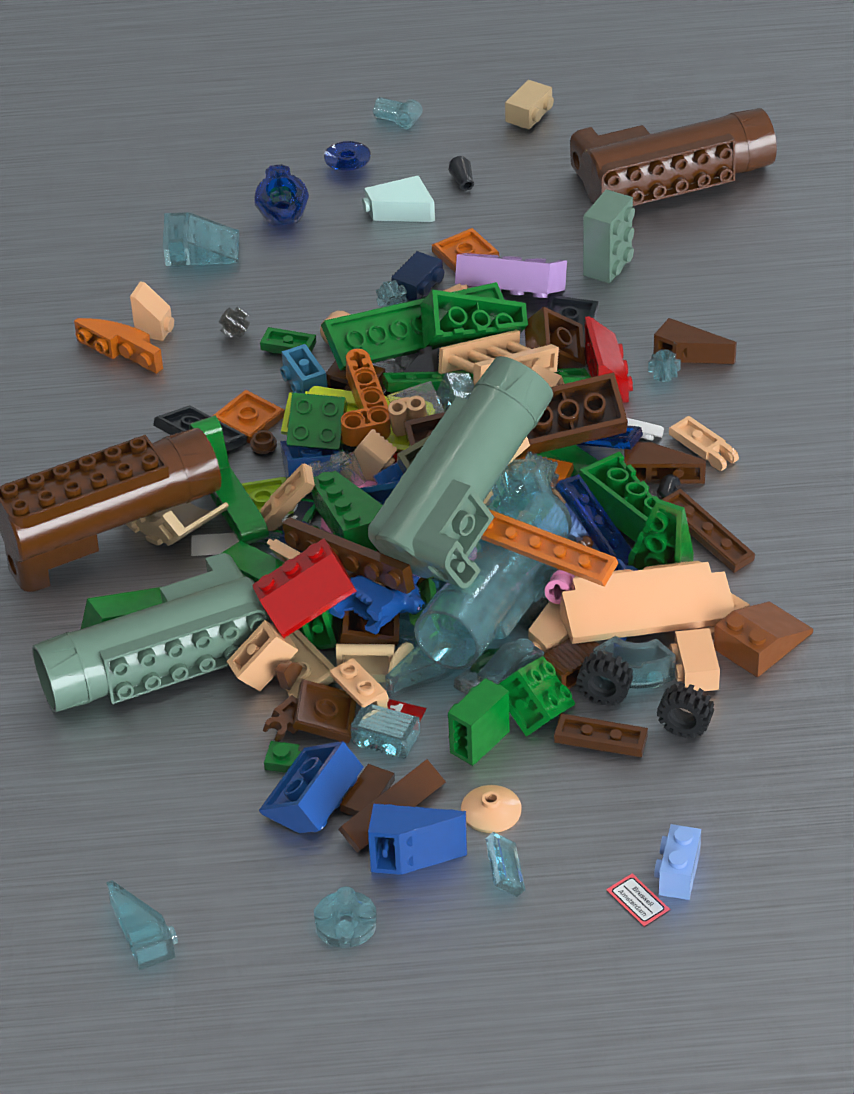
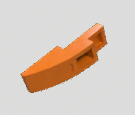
(119, 339)

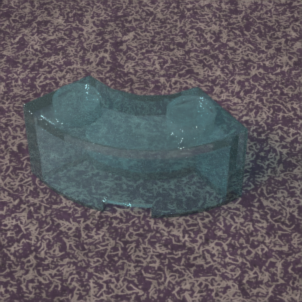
(650, 661)

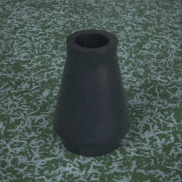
(461, 171)

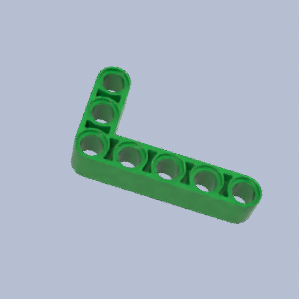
(241, 513)

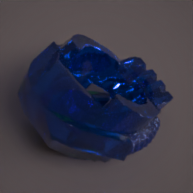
(281, 196)

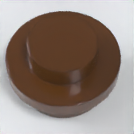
(263, 442)

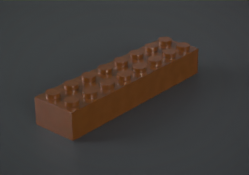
(575, 415)

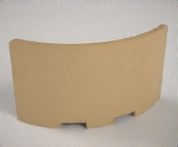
(174, 523)

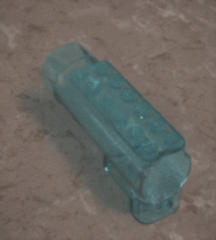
(464, 622)

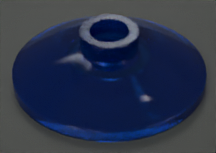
(347, 155)

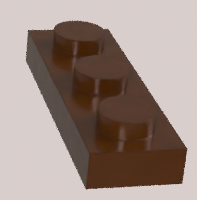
(601, 735)

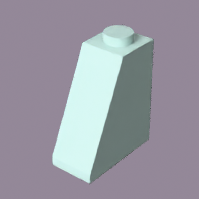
(399, 201)

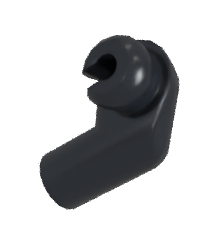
(667, 485)

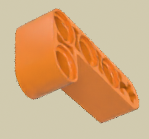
(369, 398)

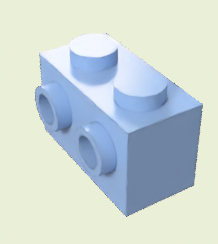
(679, 861)

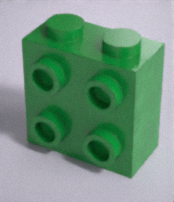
(478, 721)

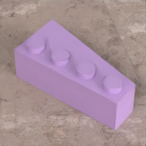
(511, 273)

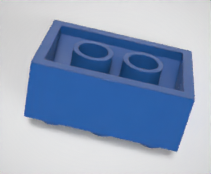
(313, 787)

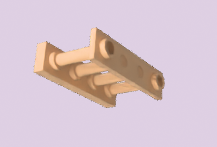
(478, 354)

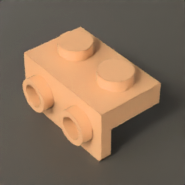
(359, 684)

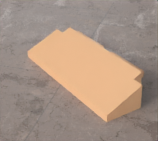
(646, 602)

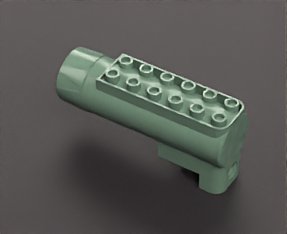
(438, 503)
(155, 647)

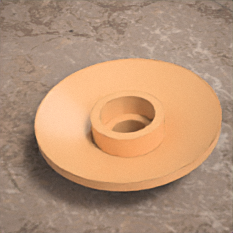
(491, 808)

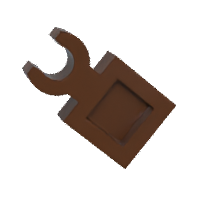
(282, 718)

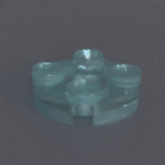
(340, 904)

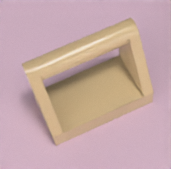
(372, 657)

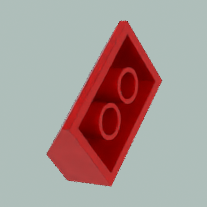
(605, 356)
(304, 587)

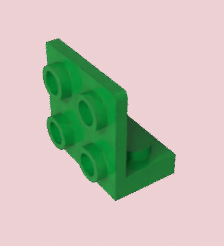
(315, 421)
(536, 695)

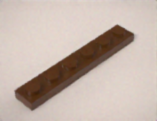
(352, 555)

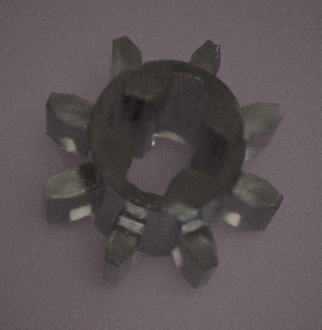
(234, 322)

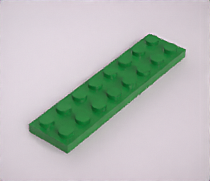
(386, 330)

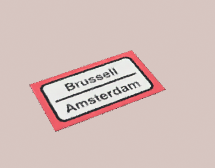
(638, 899)

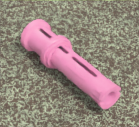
(559, 582)

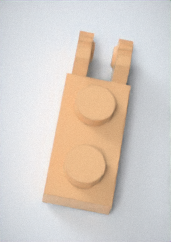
(703, 442)
(288, 496)

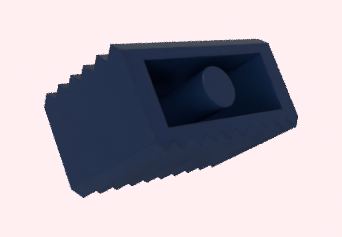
(419, 275)

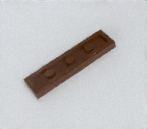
(712, 533)
(406, 792)

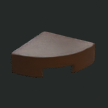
(288, 673)

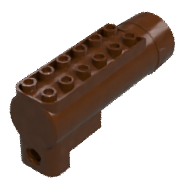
(673, 159)
(62, 509)

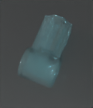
(402, 113)

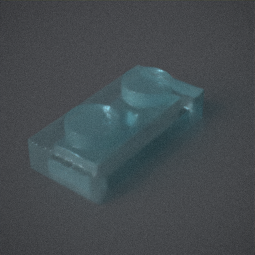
(505, 864)

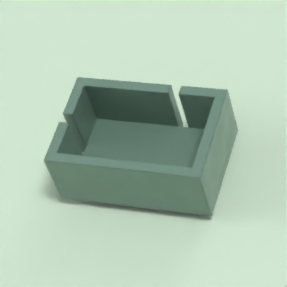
(608, 236)

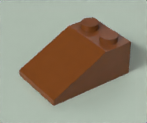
(758, 636)

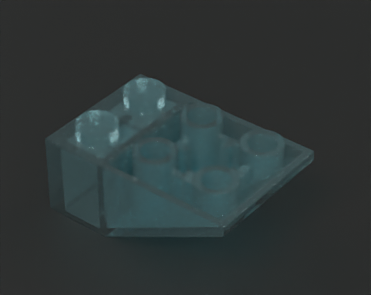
(198, 241)

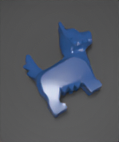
(378, 603)

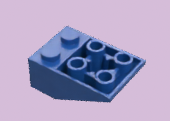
(414, 837)

